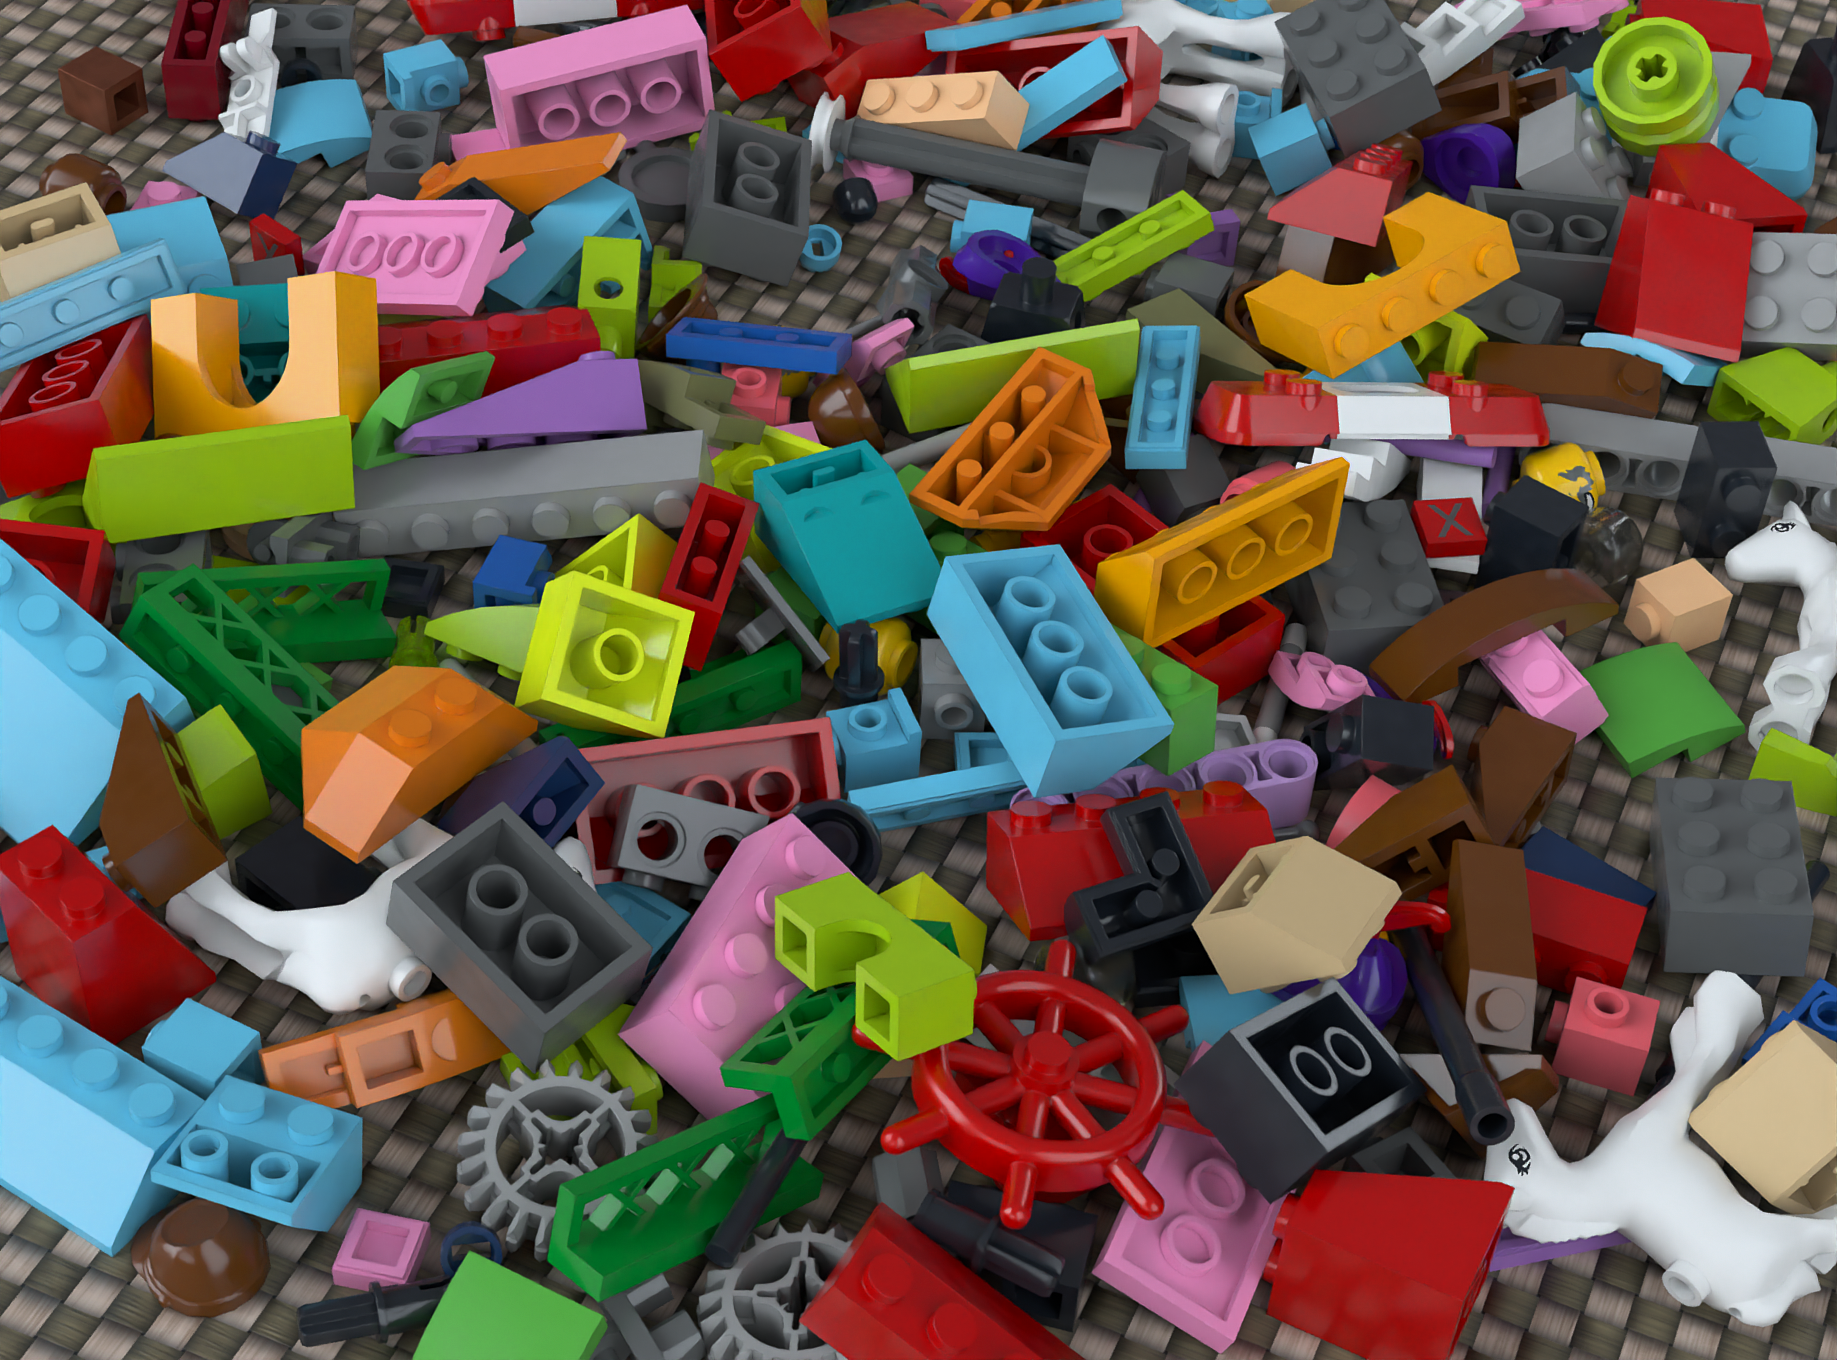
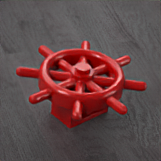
(1022, 1106)

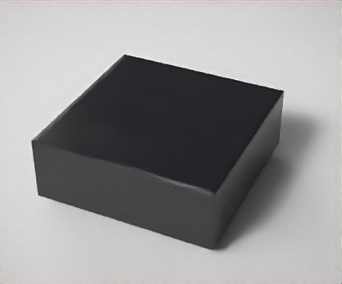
(412, 588)

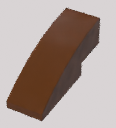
(1497, 101)

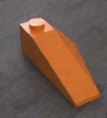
(529, 174)

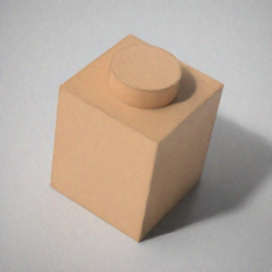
(1678, 606)

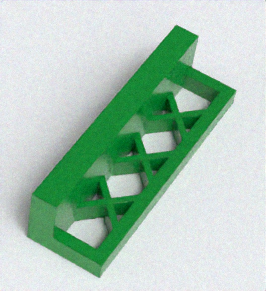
(315, 625)
(192, 658)
(717, 697)
(820, 1059)
(680, 1212)

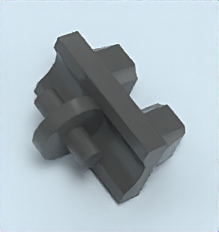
(302, 541)
(628, 1336)

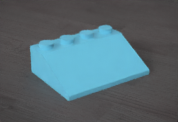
(62, 705)

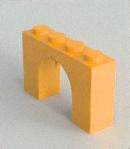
(1444, 260)
(327, 371)

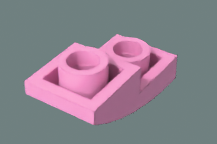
(876, 352)
(1316, 680)

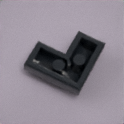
(1159, 888)

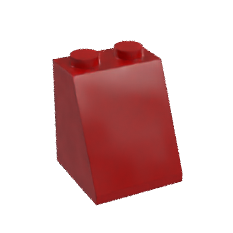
(1726, 28)
(1710, 175)
(1679, 276)
(89, 941)
(1385, 1260)

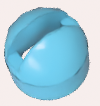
(830, 249)

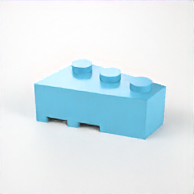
(552, 263)

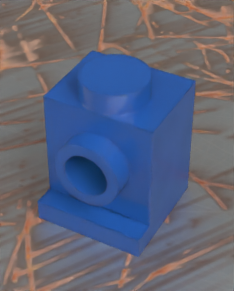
(513, 574)

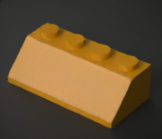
(1224, 554)

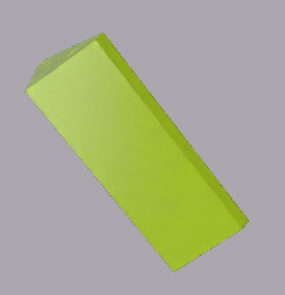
(960, 383)
(220, 479)

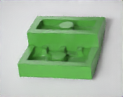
(415, 398)
(1659, 707)
(507, 1317)

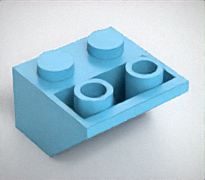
(267, 1155)

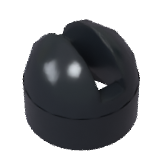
(289, 73)
(855, 200)

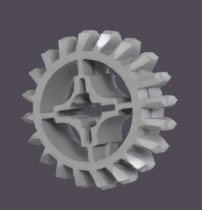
(524, 1116)
(757, 1300)

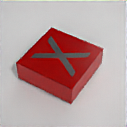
(274, 240)
(1448, 527)

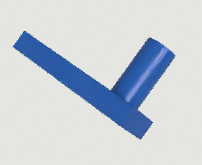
(713, 342)

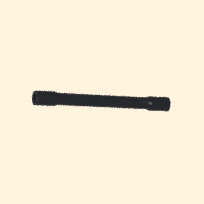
(1475, 1088)

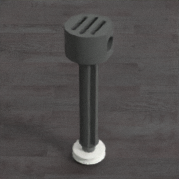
(1111, 190)

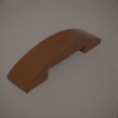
(1488, 618)

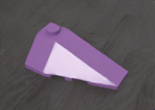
(570, 404)

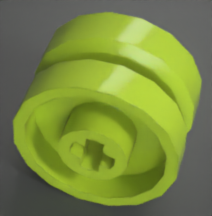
(1656, 85)

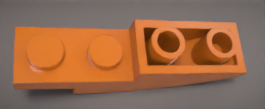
(383, 1053)

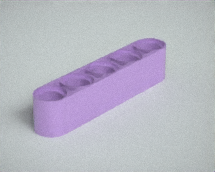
(1273, 772)

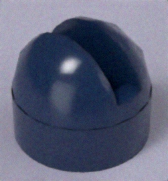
(468, 1233)

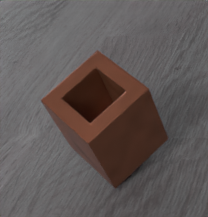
(103, 90)

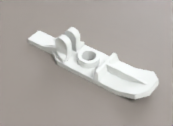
(252, 77)

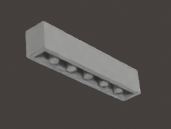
(527, 493)

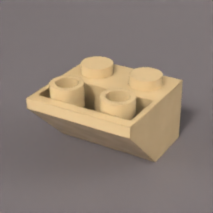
(52, 239)
(1293, 916)
(1780, 1120)

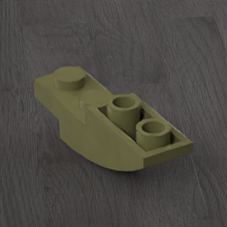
(695, 401)

